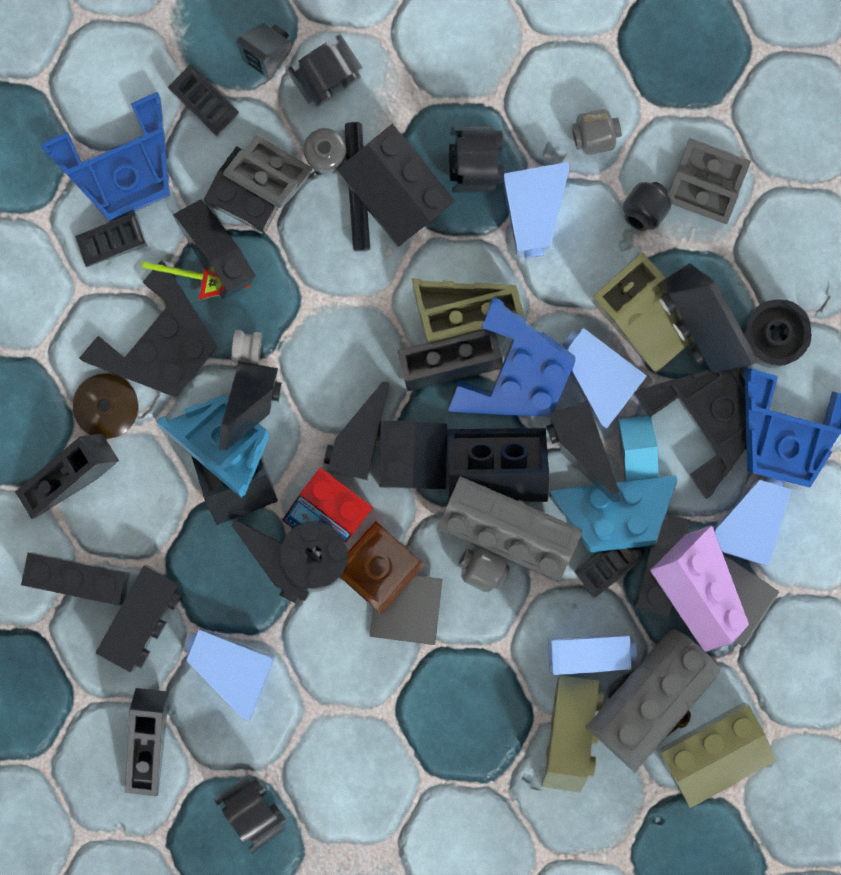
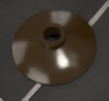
(122, 409)

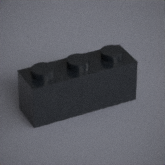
(450, 359)
(75, 578)
(140, 619)

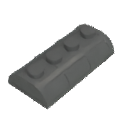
(510, 529)
(654, 698)

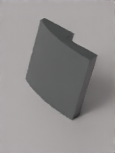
(268, 171)
(708, 180)
(754, 596)
(411, 614)

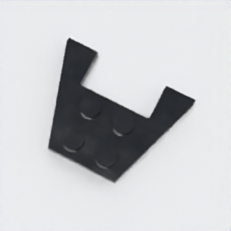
(168, 351)
(719, 411)

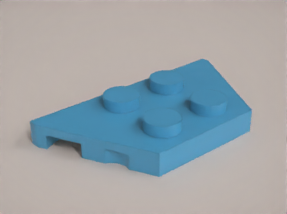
(200, 436)
(621, 524)

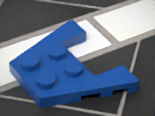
(126, 175)
(529, 376)
(784, 444)

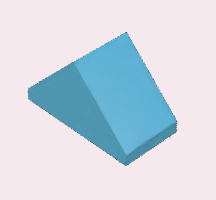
(638, 448)

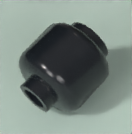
(646, 206)

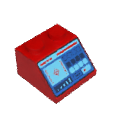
(328, 502)

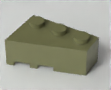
(459, 308)
(570, 741)

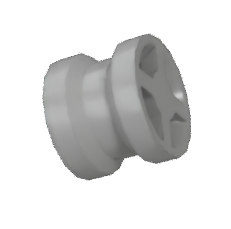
(246, 347)

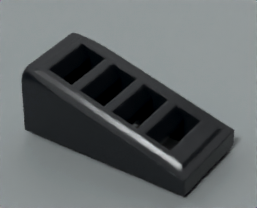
(182, 80)
(129, 220)
(588, 582)

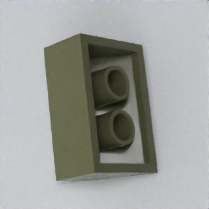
(717, 754)

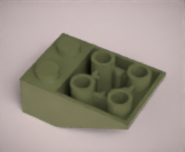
(637, 314)

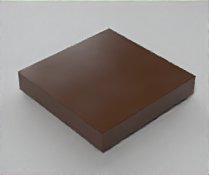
(380, 567)

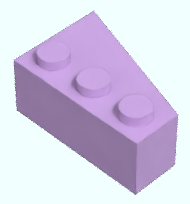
(702, 589)

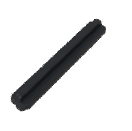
(358, 212)

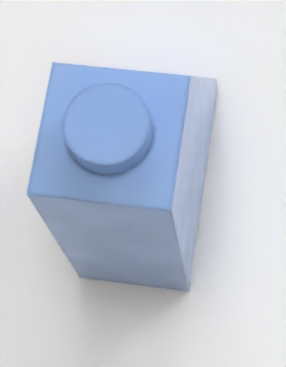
(533, 206)
(602, 376)
(754, 521)
(591, 654)
(230, 669)

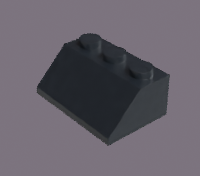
(395, 185)
(705, 320)
(502, 460)

